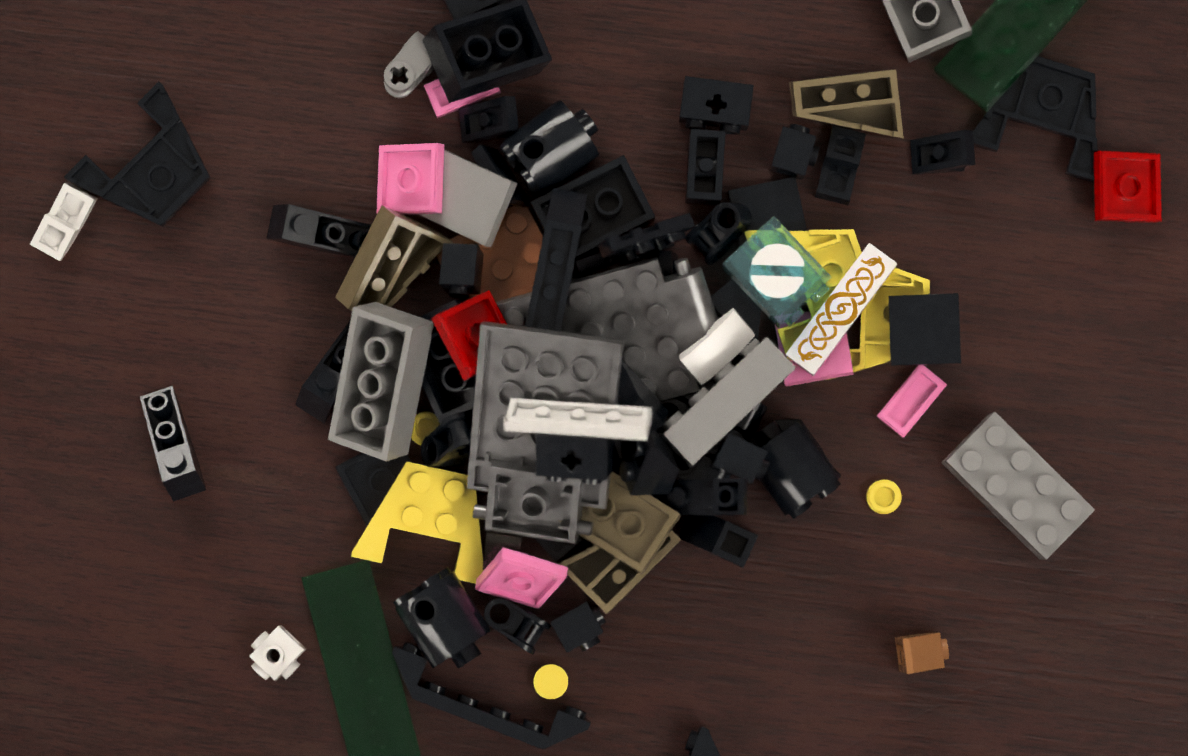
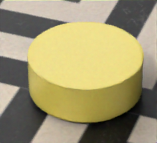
(424, 425)
(883, 496)
(550, 681)

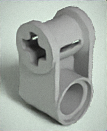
(412, 62)

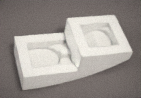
(63, 221)
(718, 347)

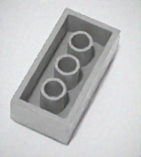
(926, 25)
(380, 381)
(728, 402)
(1018, 486)

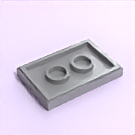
(472, 199)

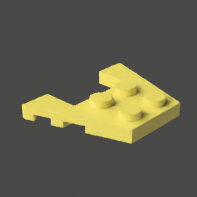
(836, 254)
(875, 319)
(432, 505)

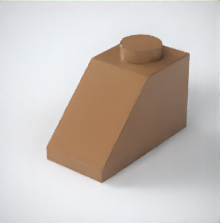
(921, 652)

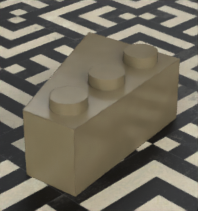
(851, 101)
(389, 260)
(607, 578)

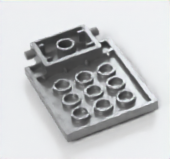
(647, 311)
(536, 367)

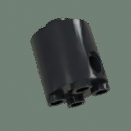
(551, 147)
(796, 466)
(443, 619)

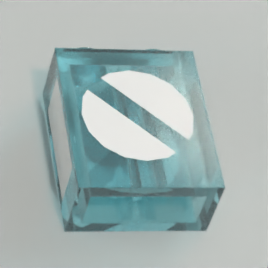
(777, 273)

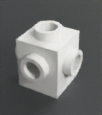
(288, 647)

